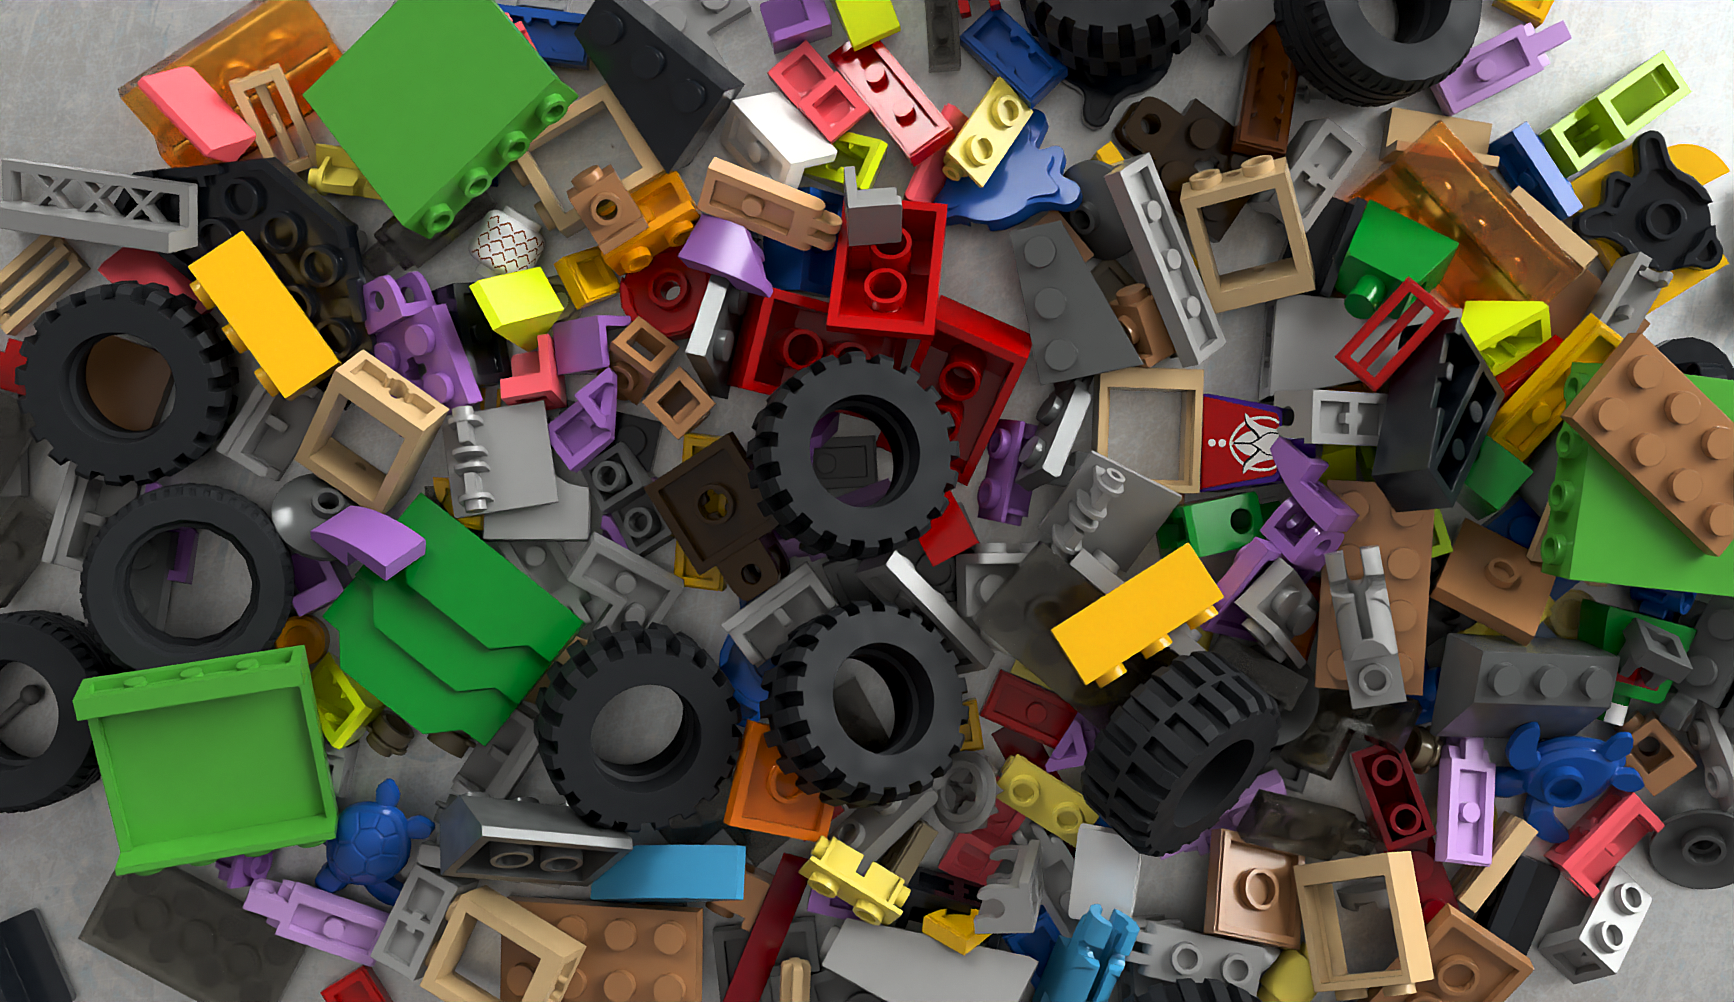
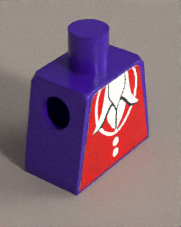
(1239, 442)

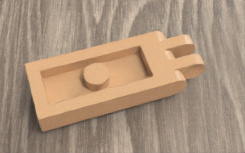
(768, 207)

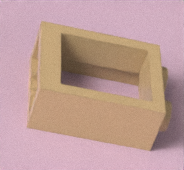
(528, 172)
(1260, 282)
(1189, 383)
(410, 415)
(1324, 933)
(557, 950)

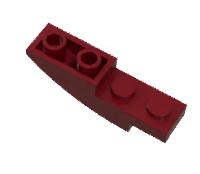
(1401, 820)

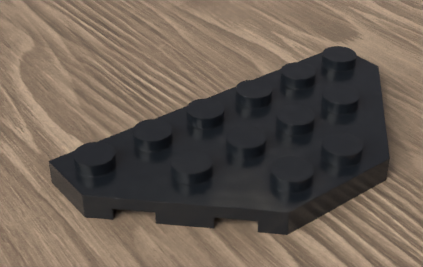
(294, 229)

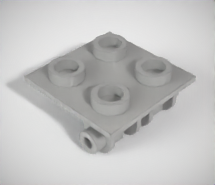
(499, 459)
(1108, 511)

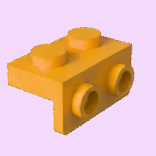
(670, 218)

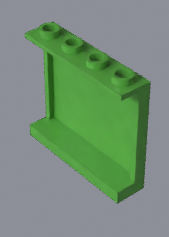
(438, 105)
(1610, 530)
(211, 759)

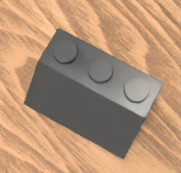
(1498, 684)
(526, 841)

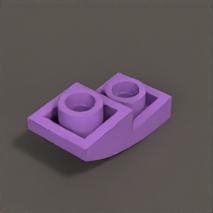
(372, 539)

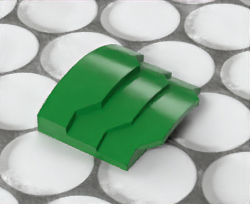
(452, 633)

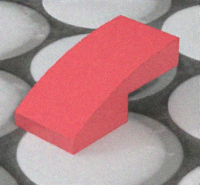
(818, 92)
(969, 853)

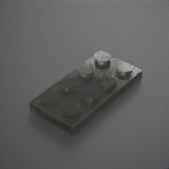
(1034, 601)
(192, 938)

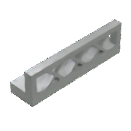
(96, 226)
(1164, 260)

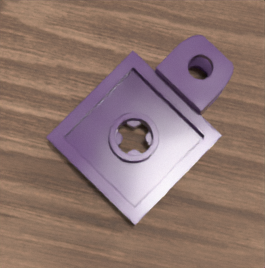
(419, 335)
(1259, 554)

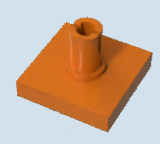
(768, 799)

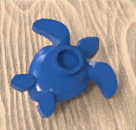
(1562, 774)
(372, 845)

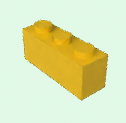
(263, 318)
(1138, 616)

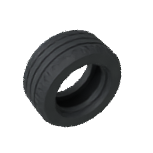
(108, 568)

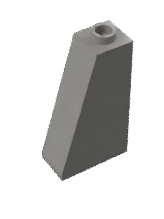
(1305, 336)
(918, 968)

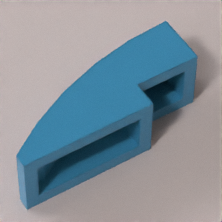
(674, 875)

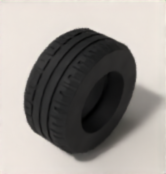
(1358, 65)
(64, 656)

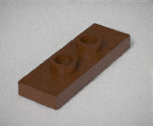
(1265, 97)

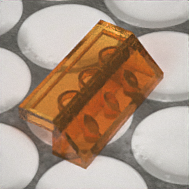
(238, 45)
(1500, 246)

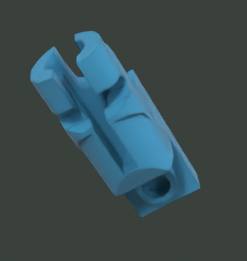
(1090, 961)

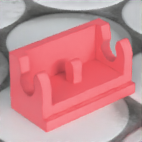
(1602, 839)

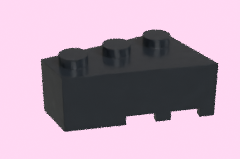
(658, 76)
(1434, 419)

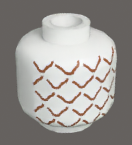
(506, 243)

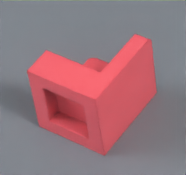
(535, 377)

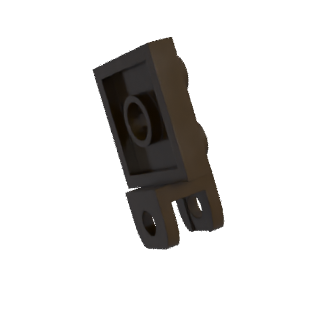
(1176, 144)
(731, 541)

